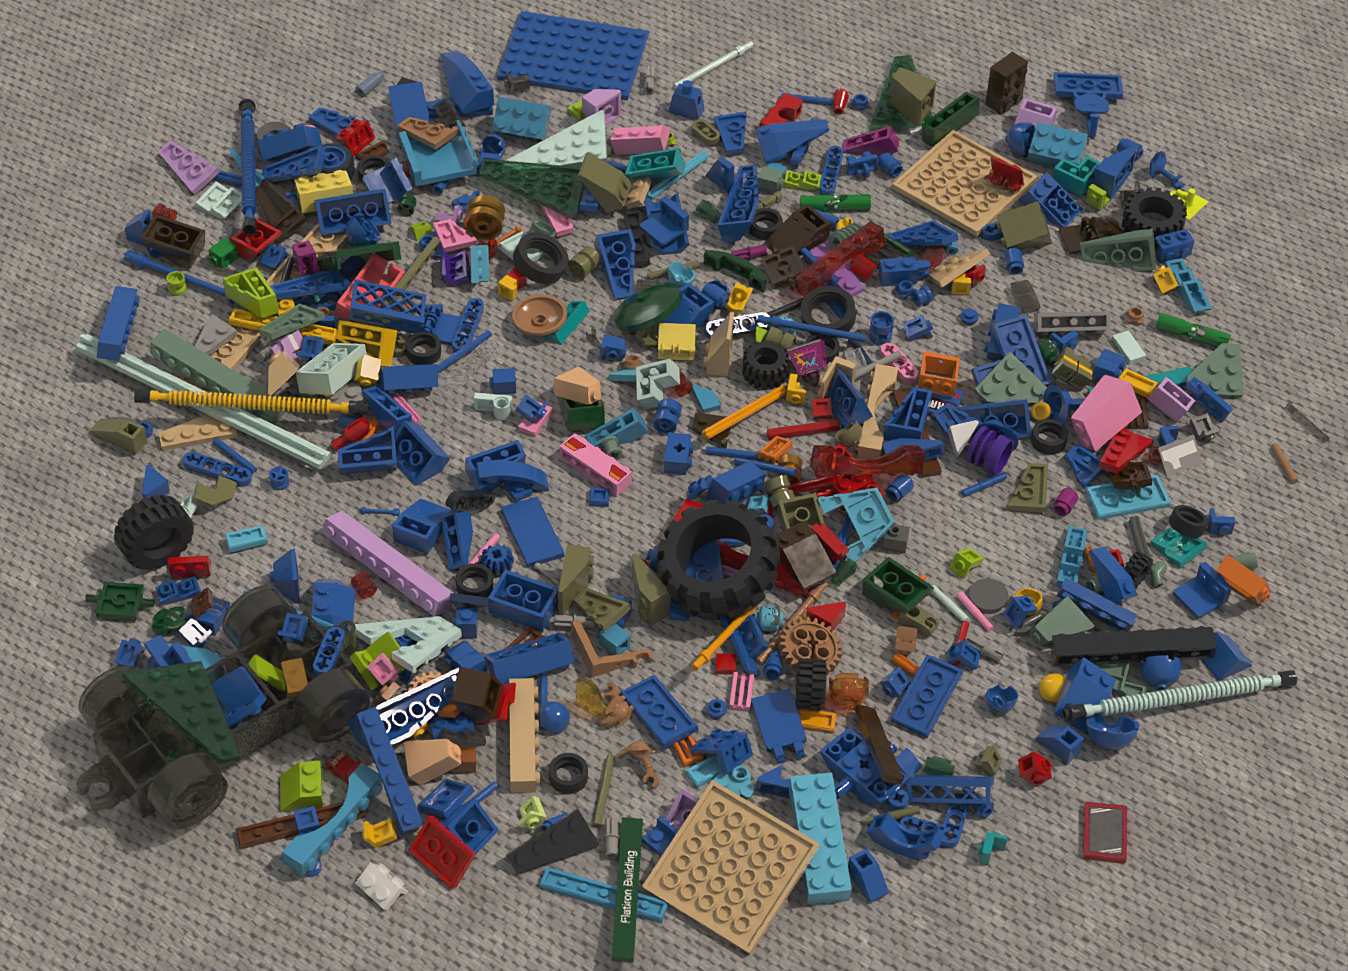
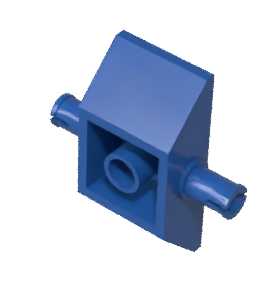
(855, 768)

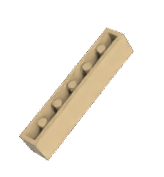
(522, 737)

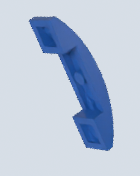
(514, 471)

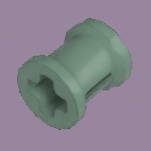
(610, 444)

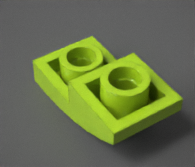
(808, 181)

